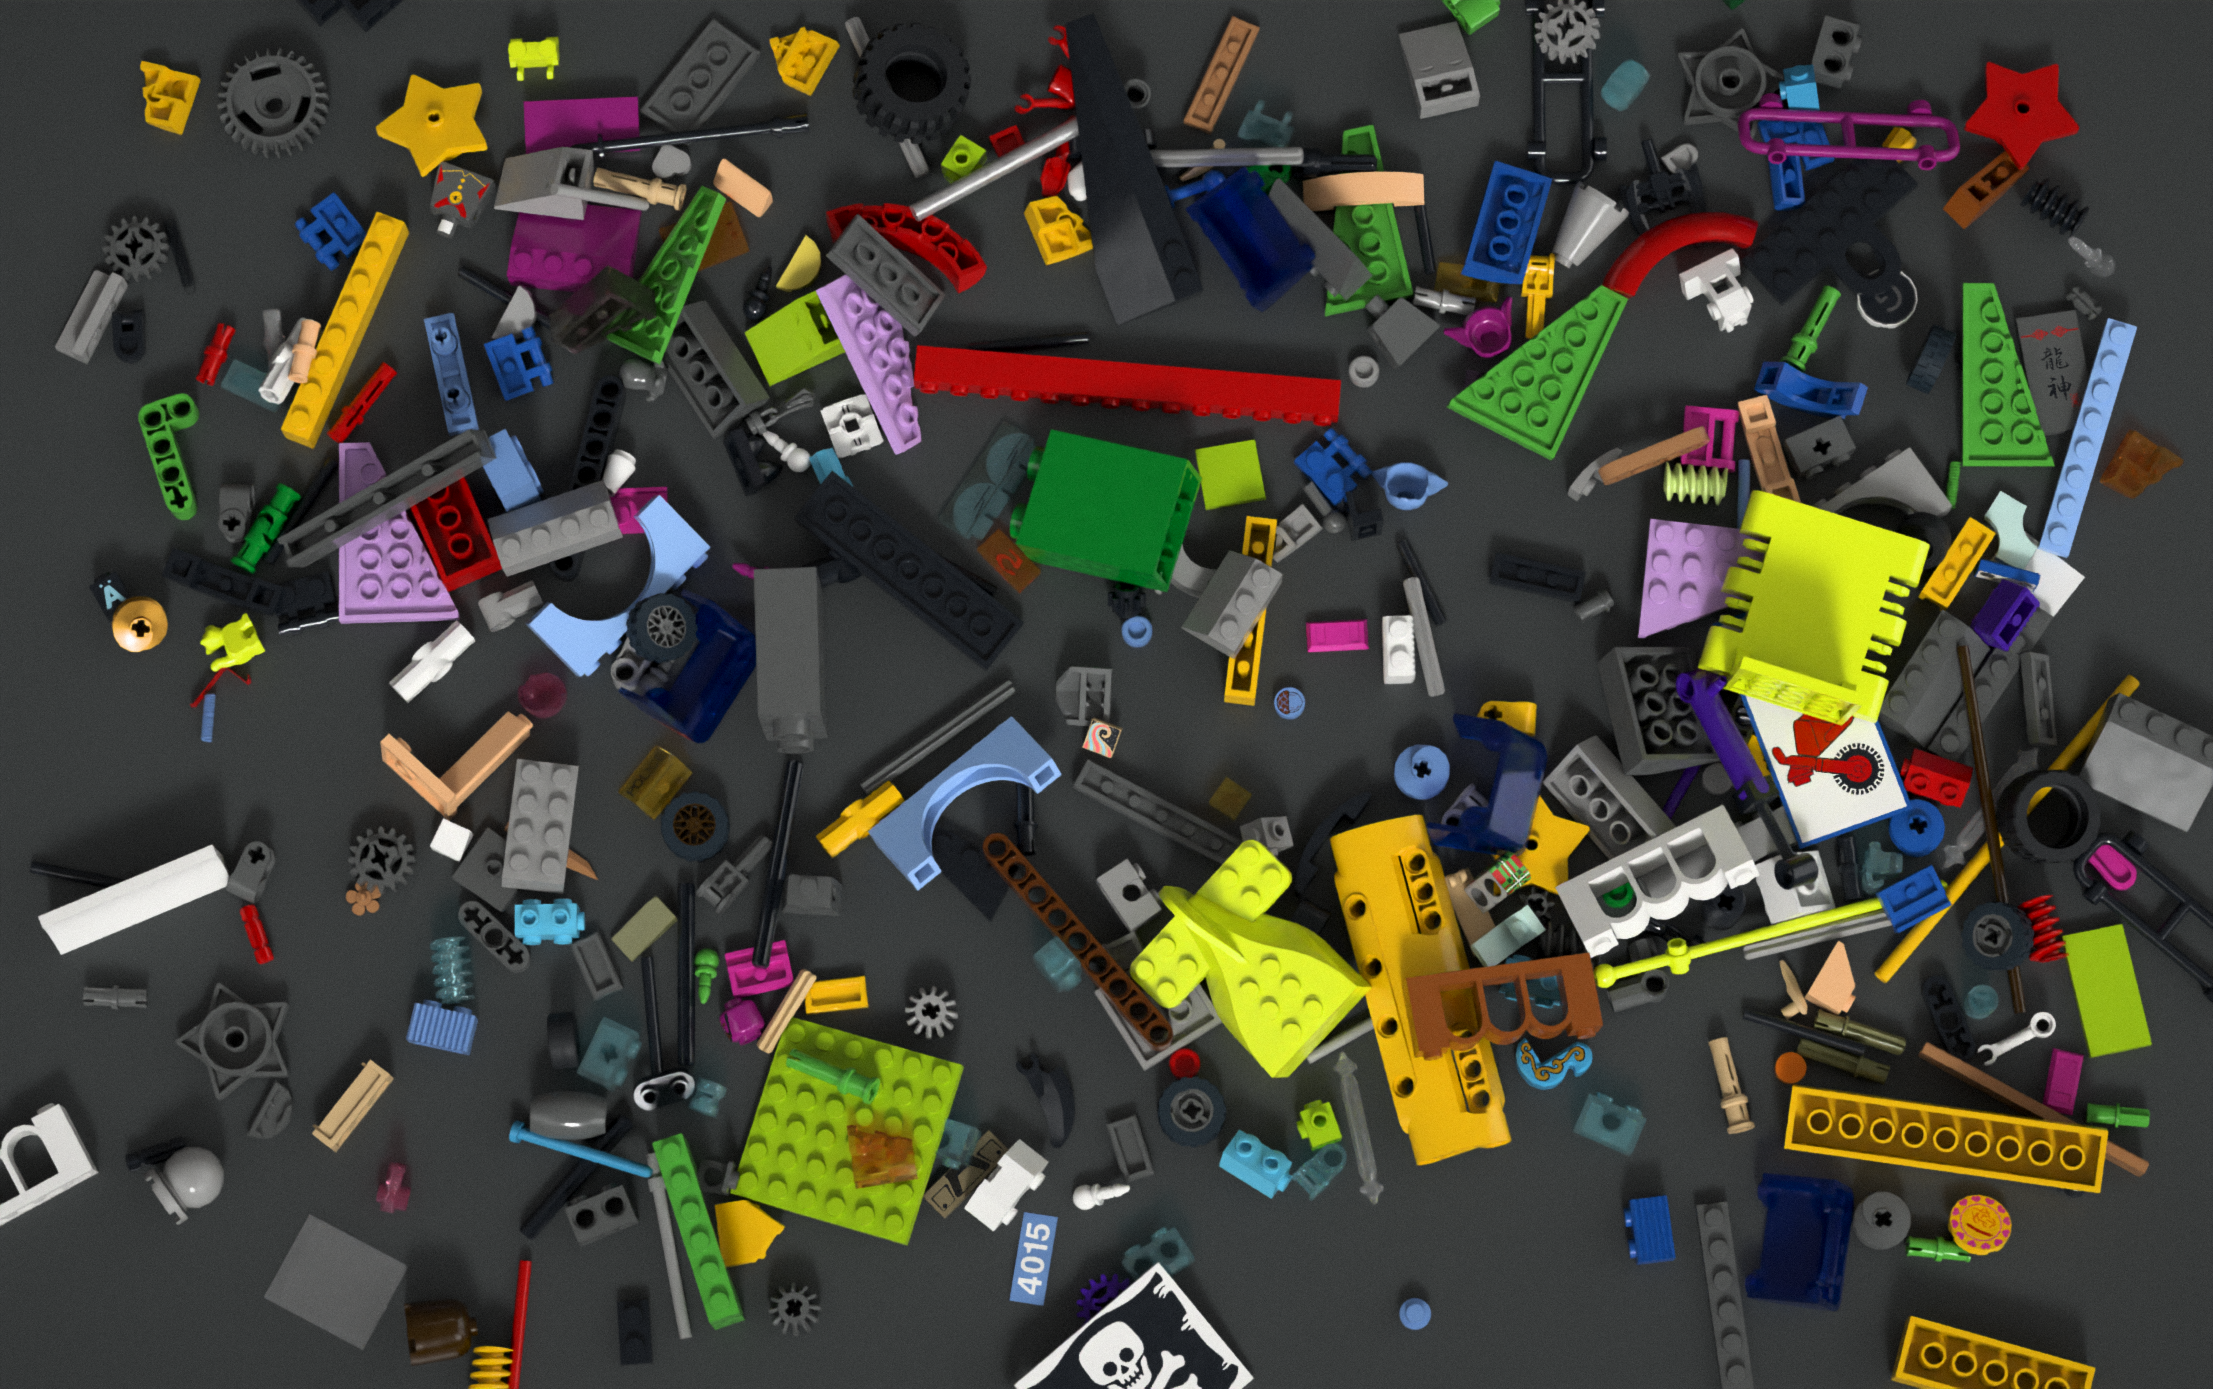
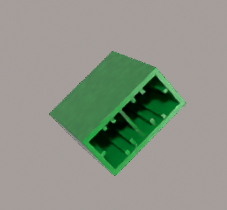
(1106, 509)

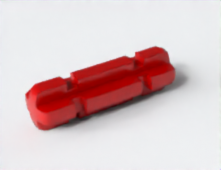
(256, 934)

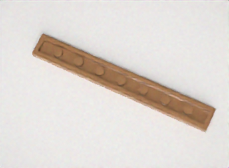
(2020, 1101)

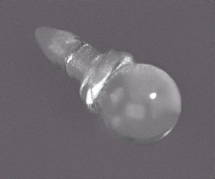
(2101, 264)

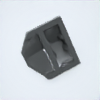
(1085, 694)

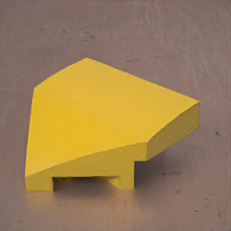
(803, 58)
(744, 1232)

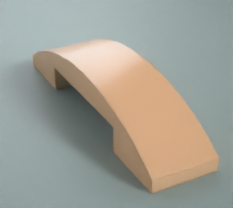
(1363, 189)
(1765, 448)

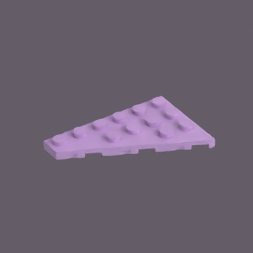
(387, 569)

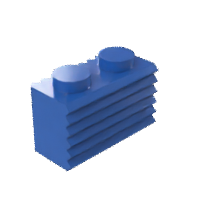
(1650, 1230)

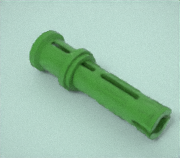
(1805, 341)
(845, 1079)

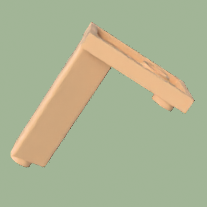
(467, 773)

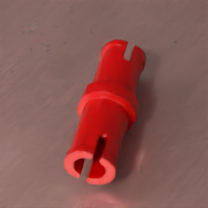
(215, 354)

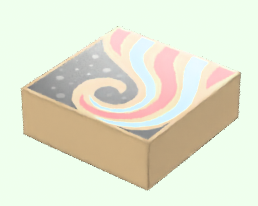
(1102, 737)

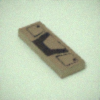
(959, 1184)

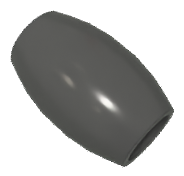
(568, 1114)

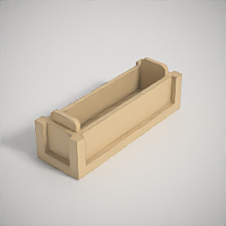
(353, 1105)

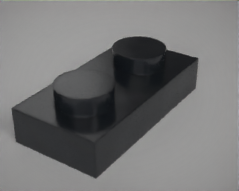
(635, 1332)

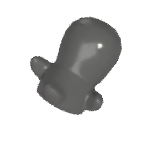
(643, 376)

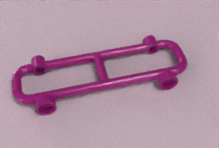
(1918, 115)

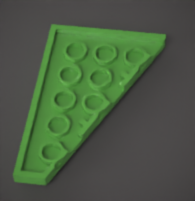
(1543, 381)

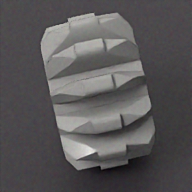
(936, 1003)

